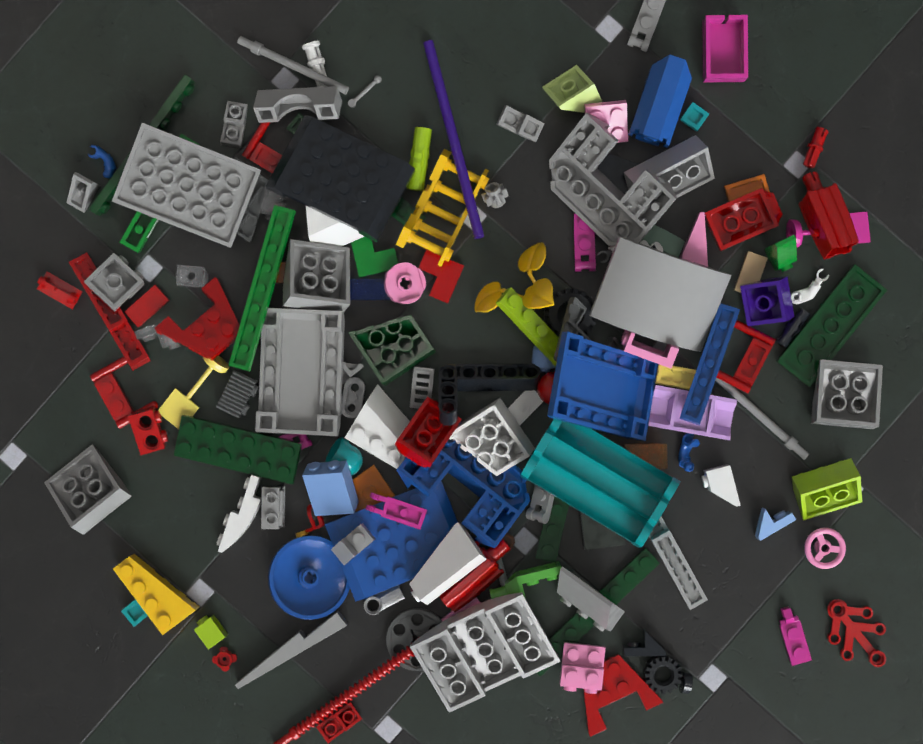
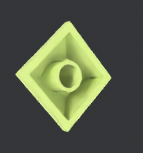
(572, 90)

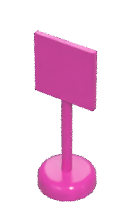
(859, 220)

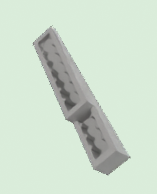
(677, 565)
(294, 646)

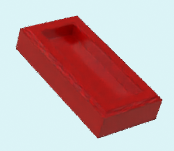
(147, 306)

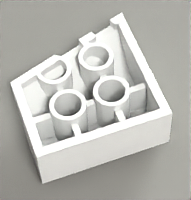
(379, 428)
(493, 438)

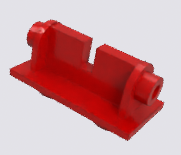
(59, 290)

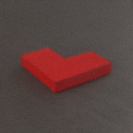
(446, 275)

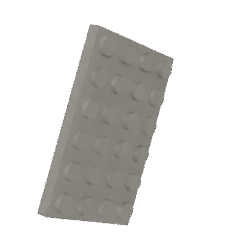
(186, 185)

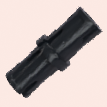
(793, 327)

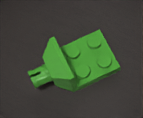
(529, 576)

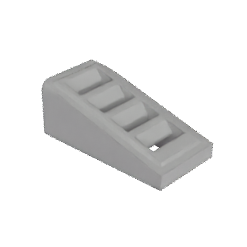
(418, 370)

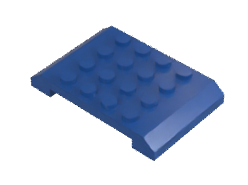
(602, 388)
(398, 548)

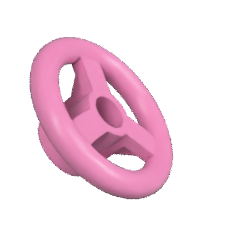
(818, 533)

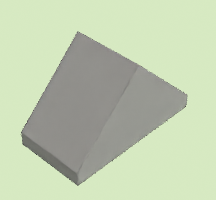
(81, 192)

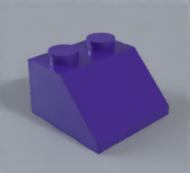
(767, 301)

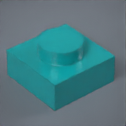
(694, 116)
(134, 613)

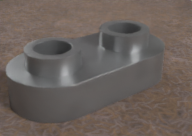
(352, 397)

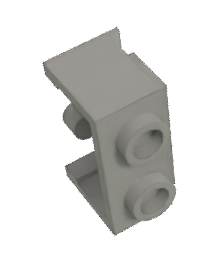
(273, 507)

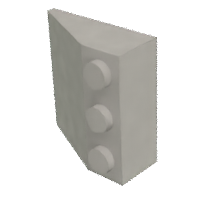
(317, 276)
(847, 394)
(87, 490)
(588, 601)

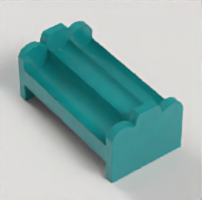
(601, 480)

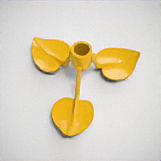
(536, 296)

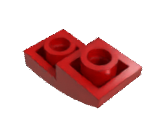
(338, 722)

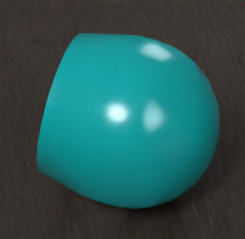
(344, 451)

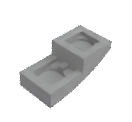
(520, 124)

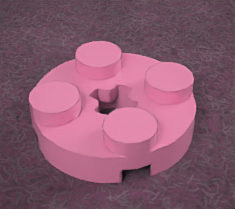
(414, 289)

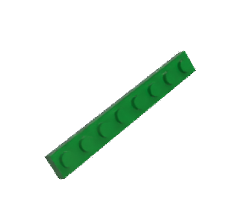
(262, 288)

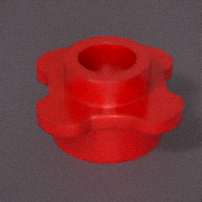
(218, 659)

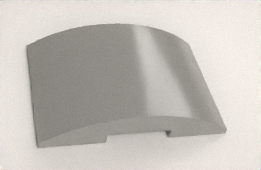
(659, 295)
(483, 649)

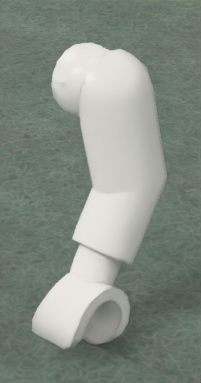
(808, 293)

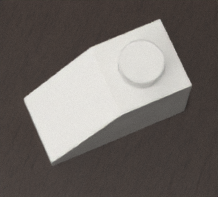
(721, 483)

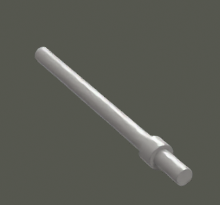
(258, 48)
(790, 442)

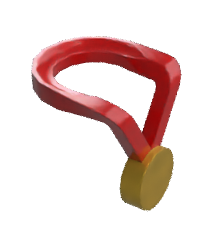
(314, 527)

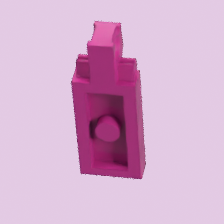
(794, 638)

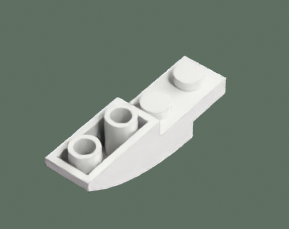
(239, 522)

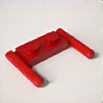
(260, 153)
(752, 360)
(113, 394)

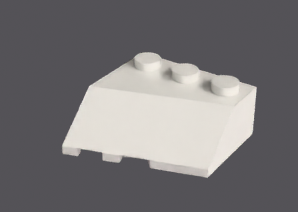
(329, 231)

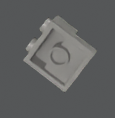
(115, 281)

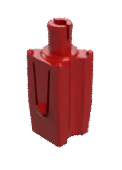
(827, 217)
(477, 580)

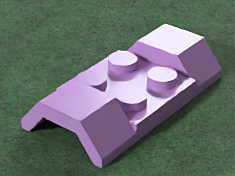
(668, 405)

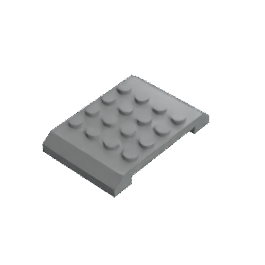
(301, 372)

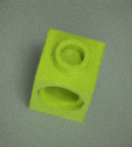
(210, 631)

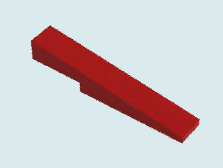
(114, 321)

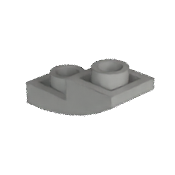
(234, 124)

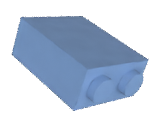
(330, 488)

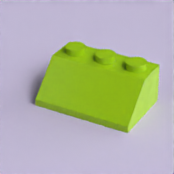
(827, 489)

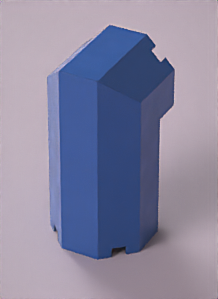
(661, 101)

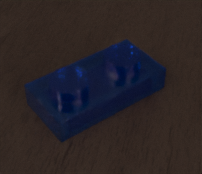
(367, 289)

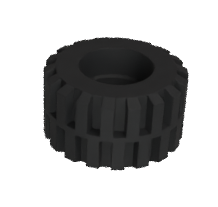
(562, 297)

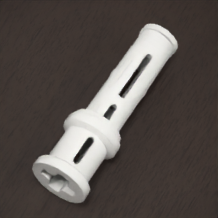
(315, 59)

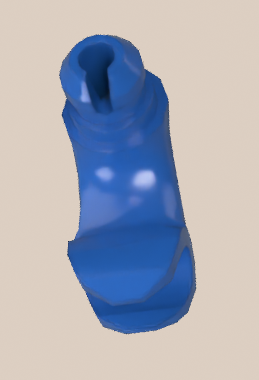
(110, 166)
(684, 451)

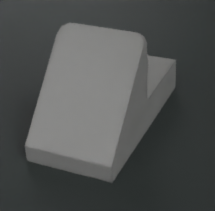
(353, 544)

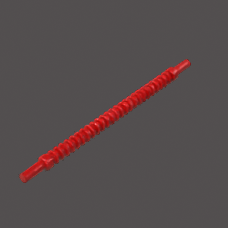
(295, 732)

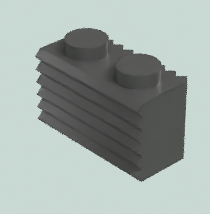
(237, 394)

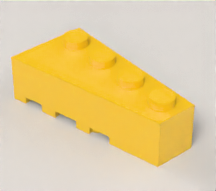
(154, 594)

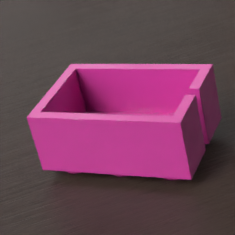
(725, 48)

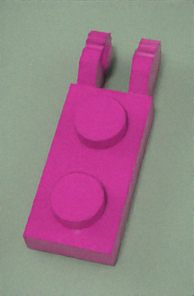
(399, 511)

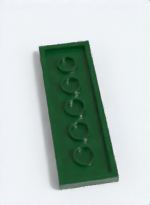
(831, 324)
(238, 449)

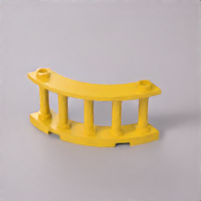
(423, 204)

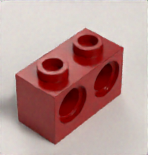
(142, 431)

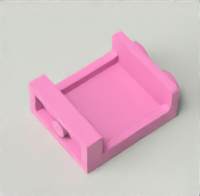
(664, 358)

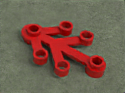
(854, 629)

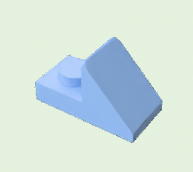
(767, 526)

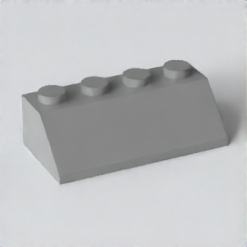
(683, 166)

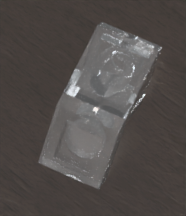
(148, 333)

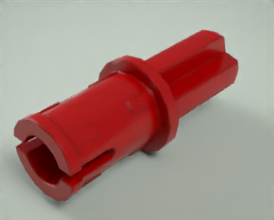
(815, 147)

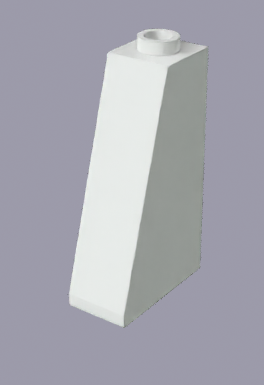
(447, 565)

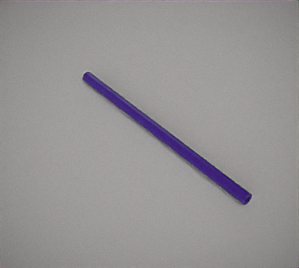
(453, 139)

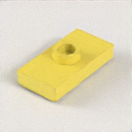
(675, 377)

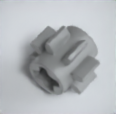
(495, 195)

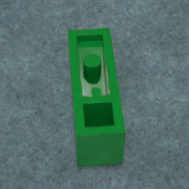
(782, 253)

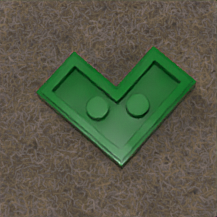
(369, 261)

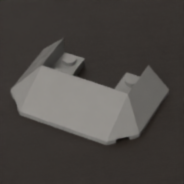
(595, 196)

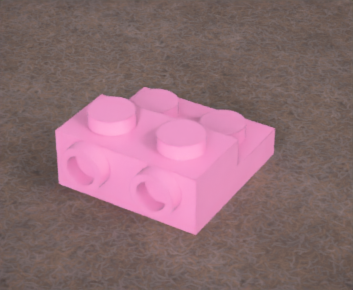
(582, 667)

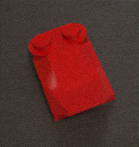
(743, 218)
(425, 435)

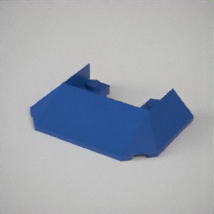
(500, 496)

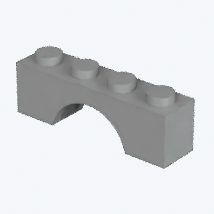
(275, 103)

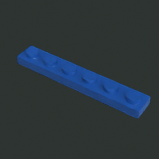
(709, 364)

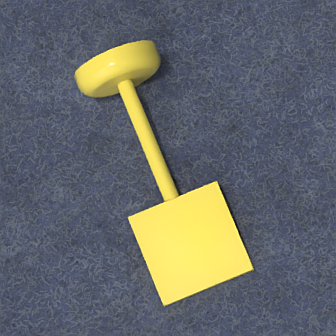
(179, 404)

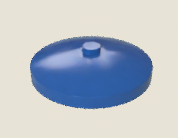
(307, 578)

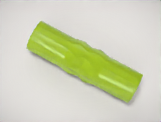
(419, 157)

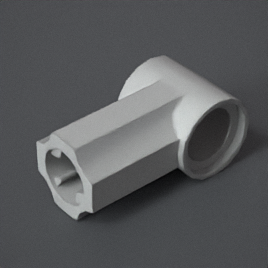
(385, 599)

